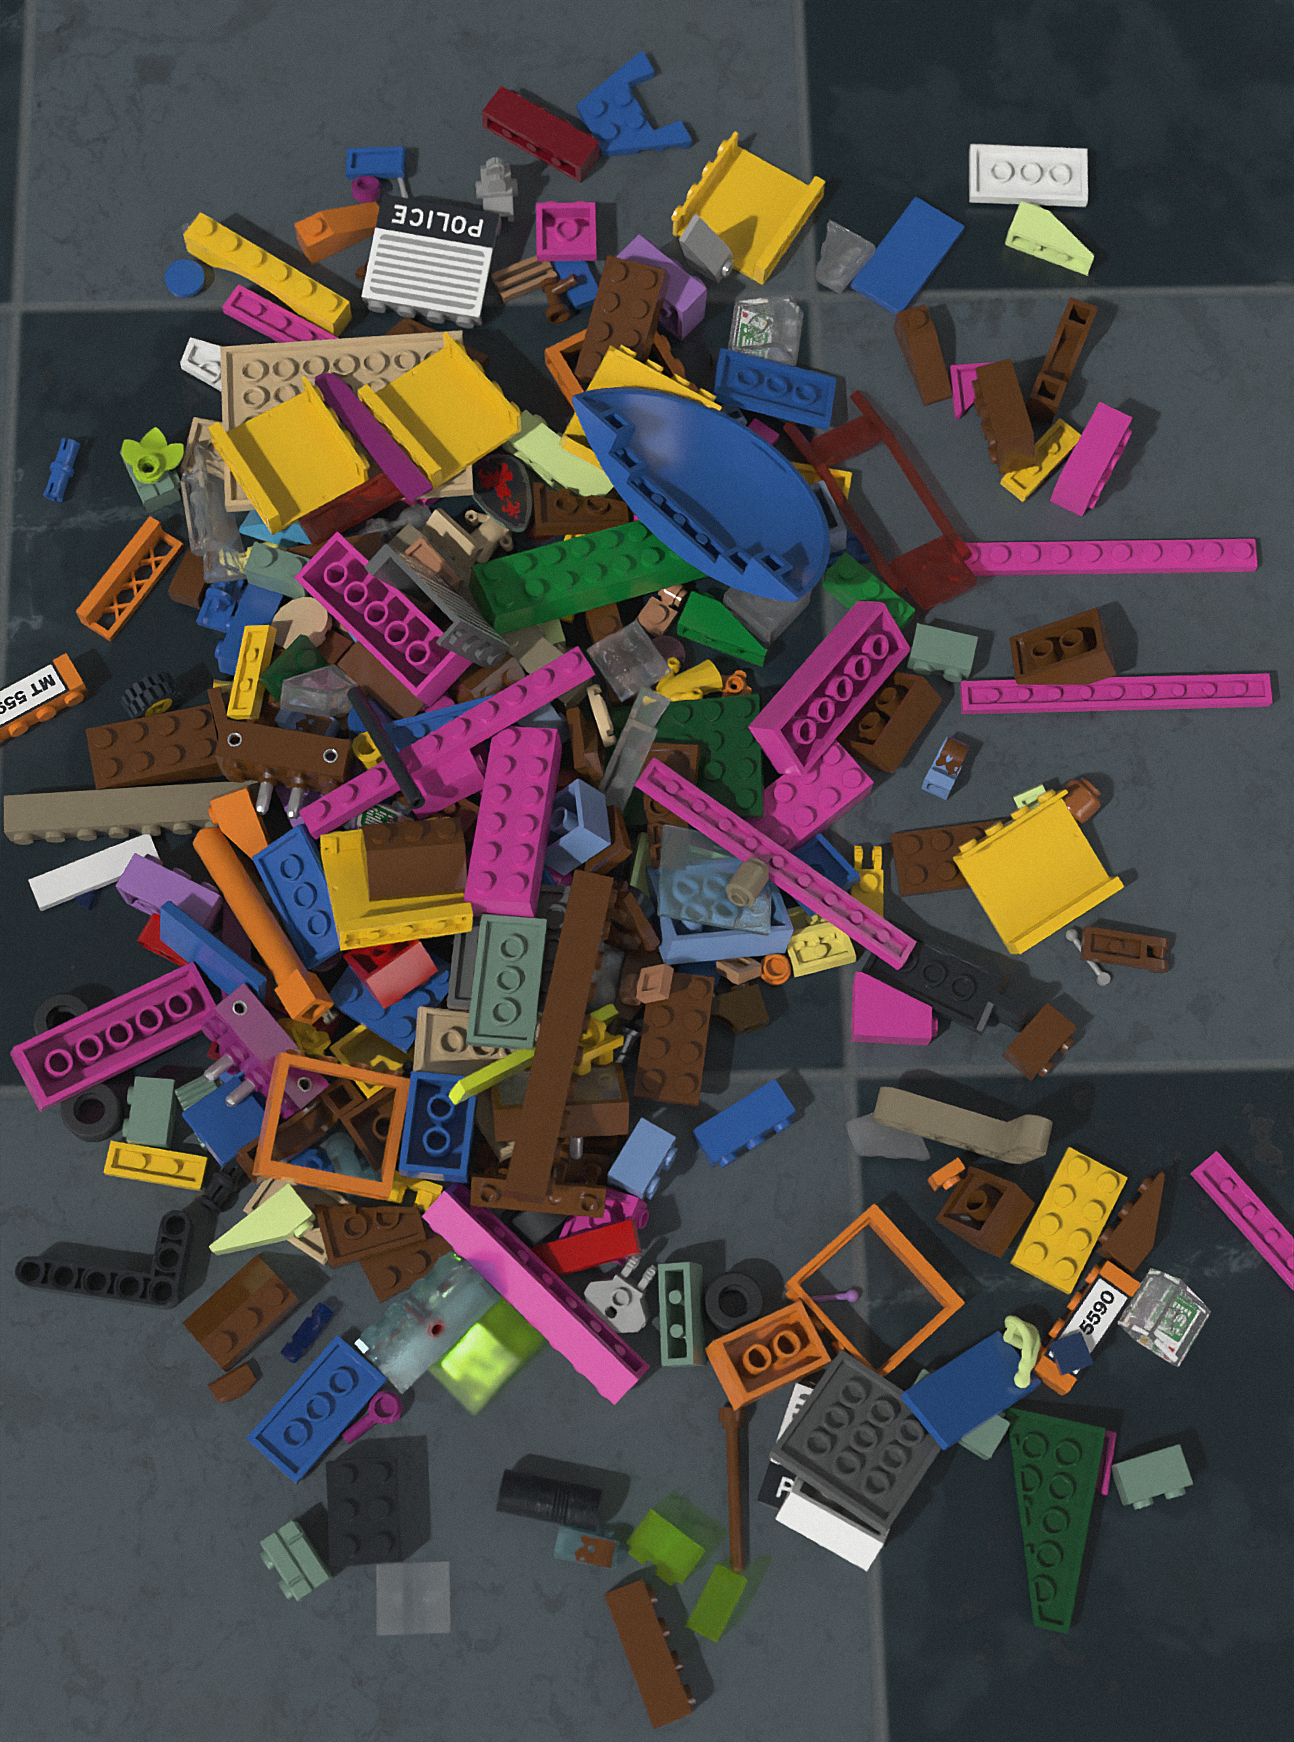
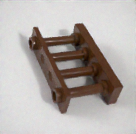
(567, 1197)

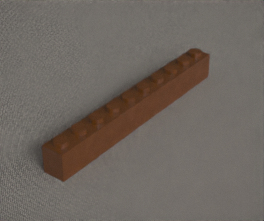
(559, 1038)

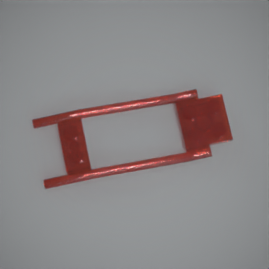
(929, 571)

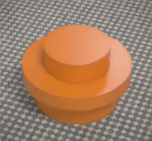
(775, 969)

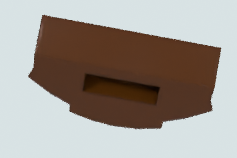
(233, 1384)

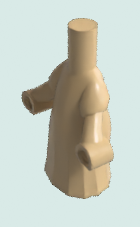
(489, 535)

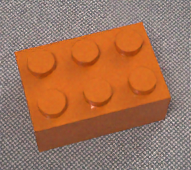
(767, 1355)

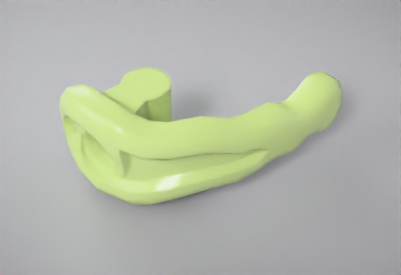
(1025, 1337)

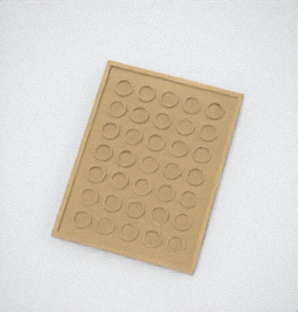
(271, 373)

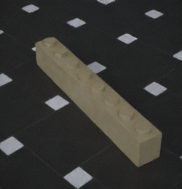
(526, 644)
(113, 812)

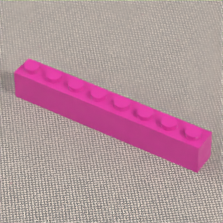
(536, 1292)

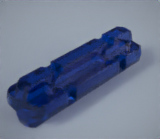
(306, 1332)

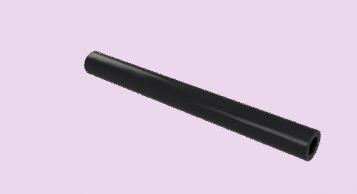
(386, 748)

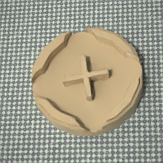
(302, 617)
(601, 715)

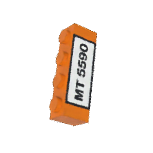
(39, 696)
(1093, 1315)

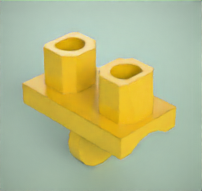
(306, 1037)
(597, 1046)
(427, 1191)

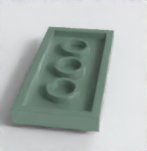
(507, 982)

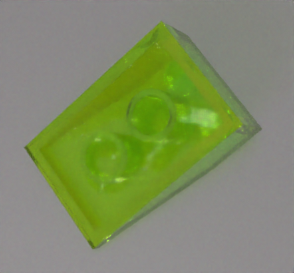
(487, 1356)

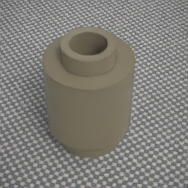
(747, 882)

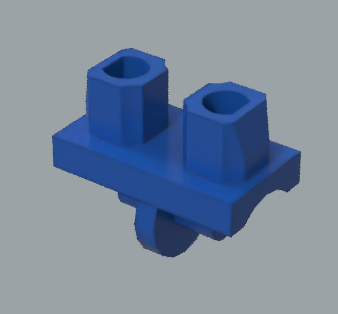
(219, 604)

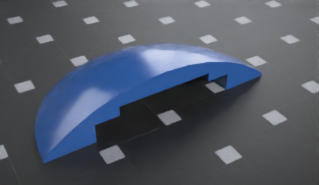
(709, 489)

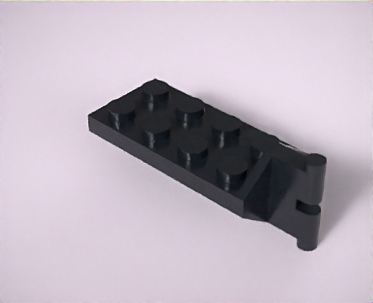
(951, 984)

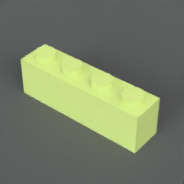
(539, 451)

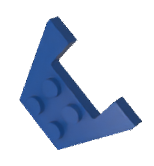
(617, 119)

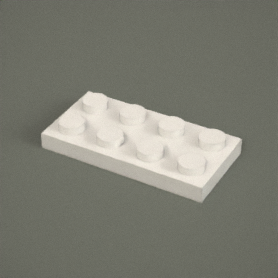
(1028, 175)

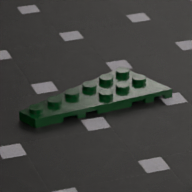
(1055, 1489)

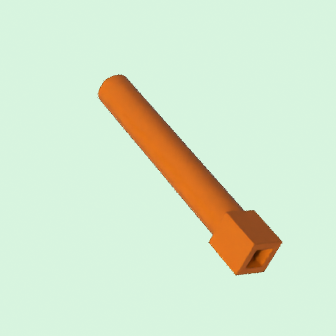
(297, 988)

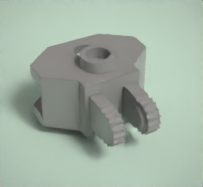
(497, 188)
(623, 1295)

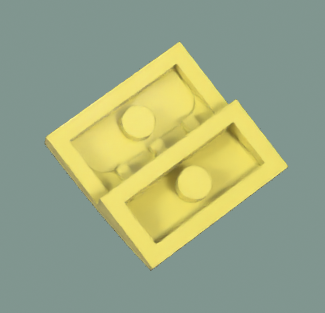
(816, 944)

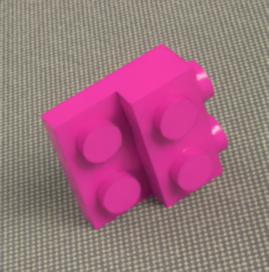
(566, 231)
(618, 1208)

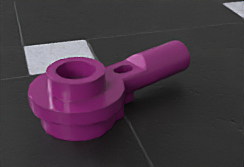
(383, 1409)

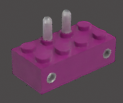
(251, 1042)

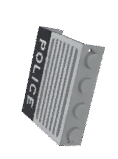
(430, 260)

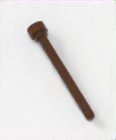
(732, 1421)

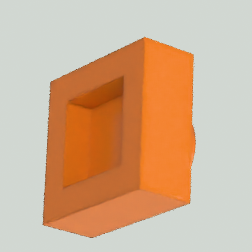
(947, 1176)

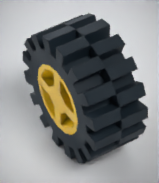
(152, 696)

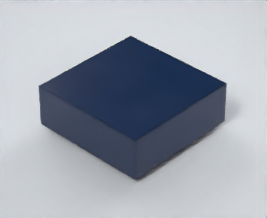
(1070, 1353)

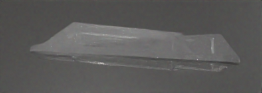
(209, 525)
(632, 746)

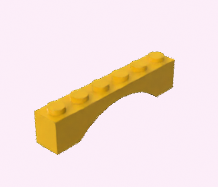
(230, 251)

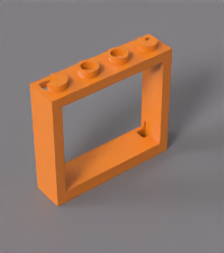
(558, 353)
(317, 1178)
(907, 1254)

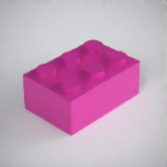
(1092, 460)

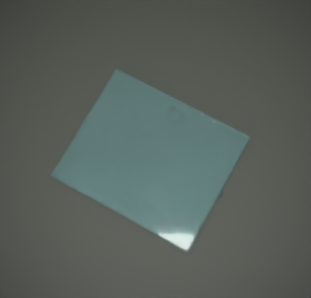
(695, 883)

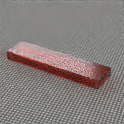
(349, 509)

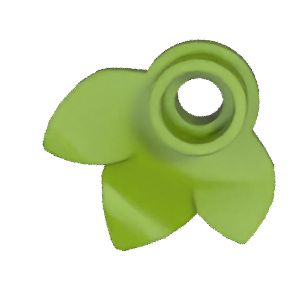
(153, 453)

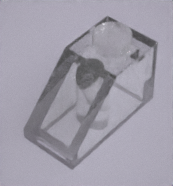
(318, 692)

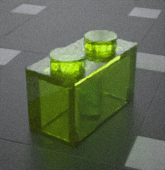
(665, 1548)

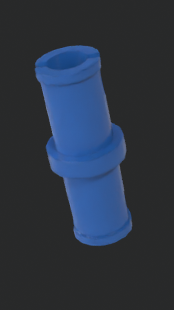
(61, 470)

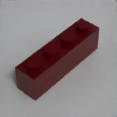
(541, 133)

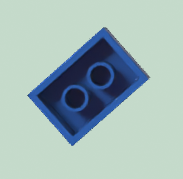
(436, 1131)

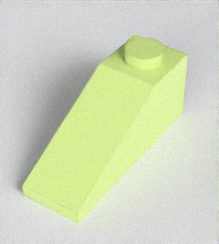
(1044, 236)
(271, 1222)

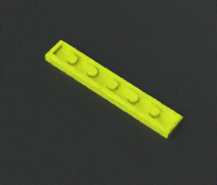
(509, 1065)

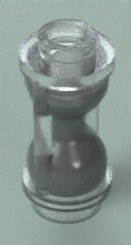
(416, 515)

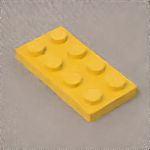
(1068, 1220)

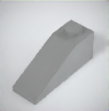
(706, 251)

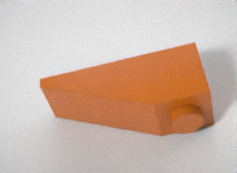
(335, 229)
(239, 820)

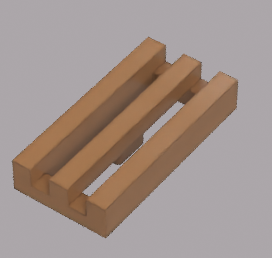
(521, 273)

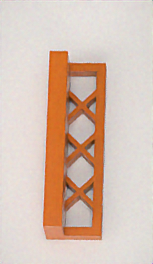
(119, 574)

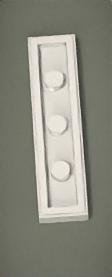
(88, 872)

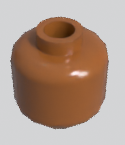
(1081, 799)

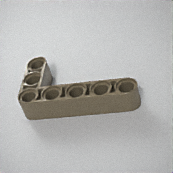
(1010, 1141)

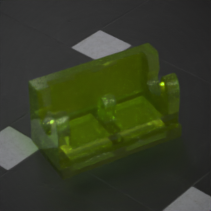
(716, 1603)

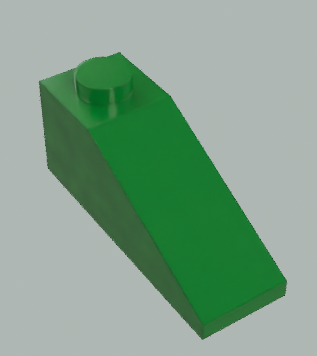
(714, 626)

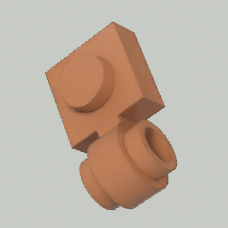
(658, 615)
(649, 986)

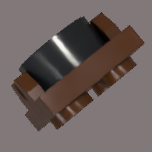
(631, 919)

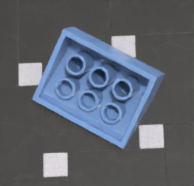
(697, 942)

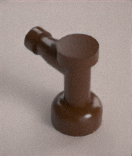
(557, 311)

